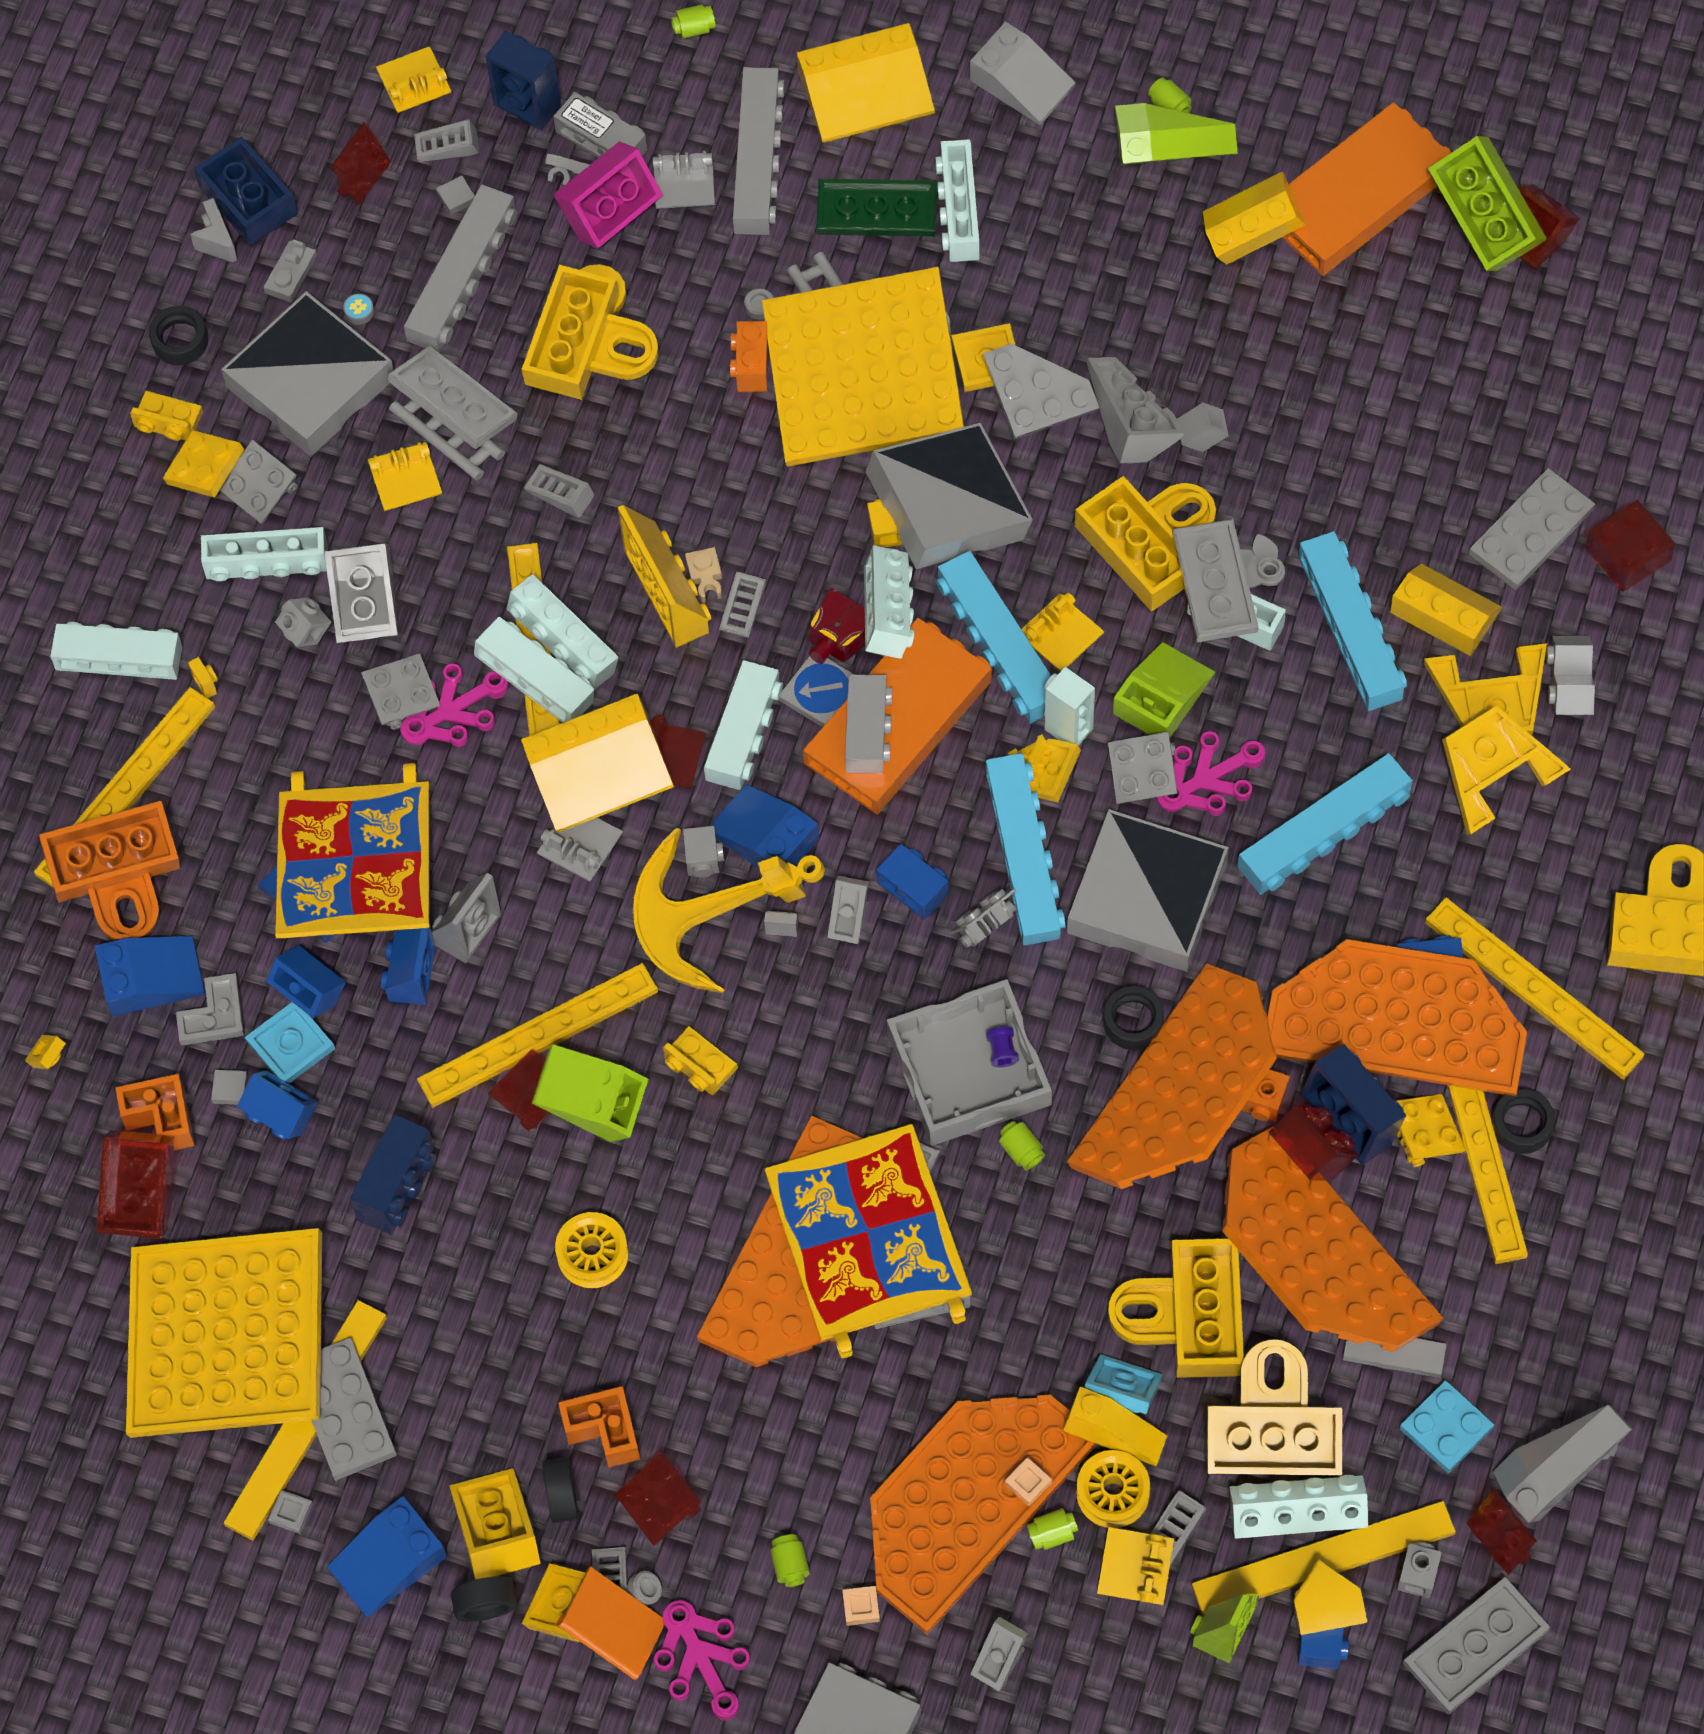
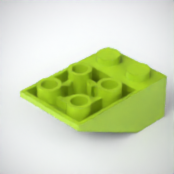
(1161, 691)
(590, 1093)

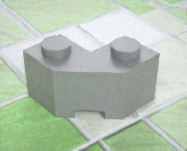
(1571, 673)

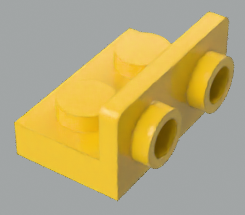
(166, 416)
(699, 1060)

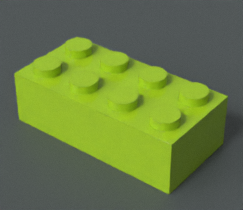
(1487, 203)

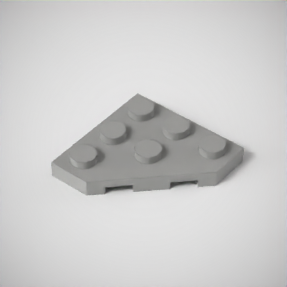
(1036, 391)

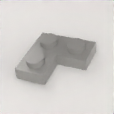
(219, 1019)

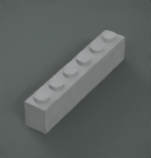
(756, 151)
(460, 268)

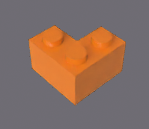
(160, 1104)
(603, 1416)

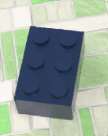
(523, 80)
(246, 190)
(1355, 1102)
(393, 1175)

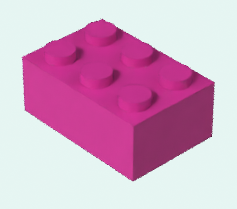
(608, 194)

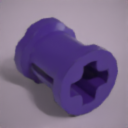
(1002, 1047)

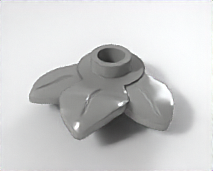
(1260, 559)

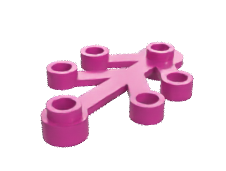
(451, 710)
(1208, 778)
(698, 1654)

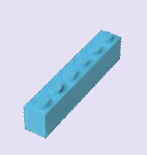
(1352, 621)
(996, 632)
(1325, 824)
(1023, 849)

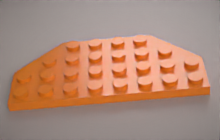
(1401, 1016)
(1183, 1084)
(1318, 1251)
(763, 1301)
(949, 1504)

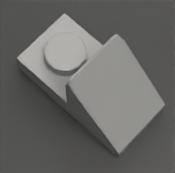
(214, 237)
(848, 909)
(999, 1654)

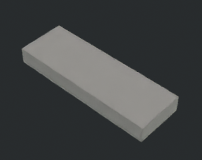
(1416, 1357)

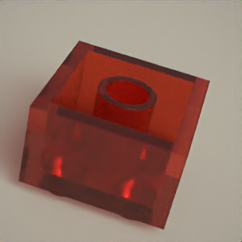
(1630, 545)
(1314, 1142)

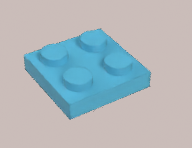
(290, 1043)
(1124, 1383)
(1446, 1427)

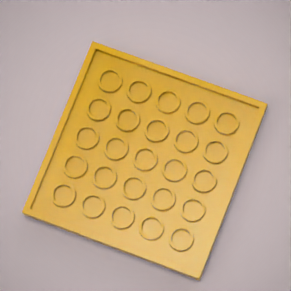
(862, 366)
(224, 1333)

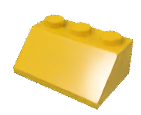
(1252, 219)
(1444, 608)

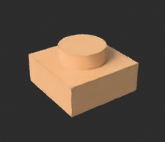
(1028, 1481)
(861, 1605)

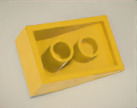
(495, 1524)

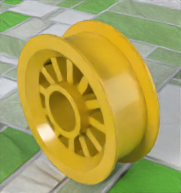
(597, 1223)
(1130, 1465)

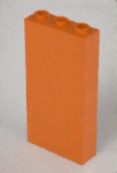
(1363, 187)
(929, 695)

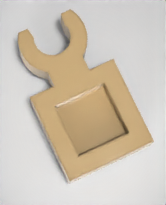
(705, 570)

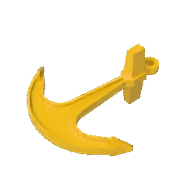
(663, 922)

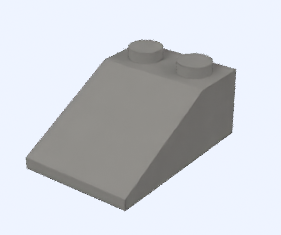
(1020, 74)
(362, 592)
(468, 918)

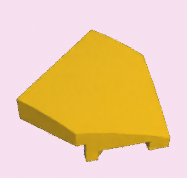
(1051, 765)
(1327, 1601)

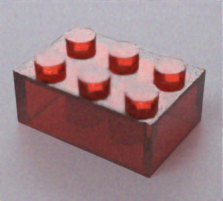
(135, 1184)

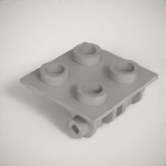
(684, 180)
(258, 482)
(400, 690)
(1143, 767)
(580, 847)
(993, 910)

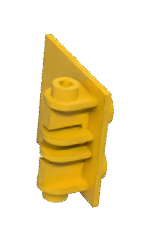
(413, 79)
(405, 476)
(1061, 632)
(1428, 1129)
(1135, 1566)

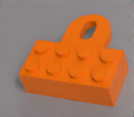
(112, 862)

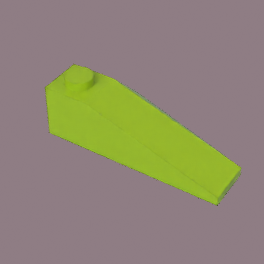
(1163, 134)
(1224, 1626)

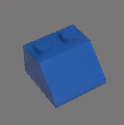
(409, 966)

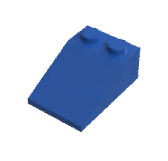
(765, 827)
(148, 972)
(387, 1557)

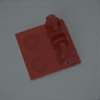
(360, 164)
(679, 749)
(518, 1089)
(658, 1498)
(1501, 1532)

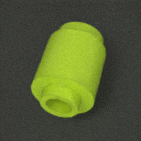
(693, 21)
(1169, 95)
(1021, 1145)
(1052, 1529)
(789, 1560)

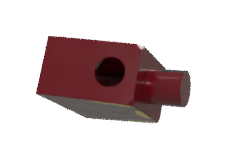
(837, 628)

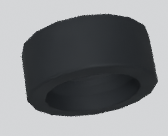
(186, 353)
(1137, 995)
(1515, 1143)
(560, 1489)
(483, 1599)

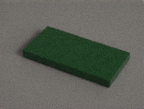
(876, 207)

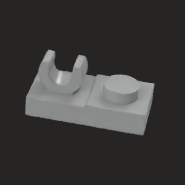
(564, 165)
(290, 271)

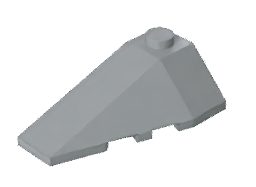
(1131, 417)
(1552, 1465)

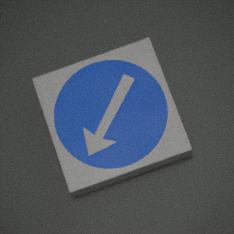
(817, 690)

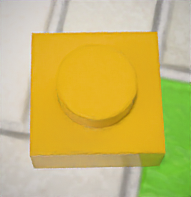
(204, 677)
(45, 1052)

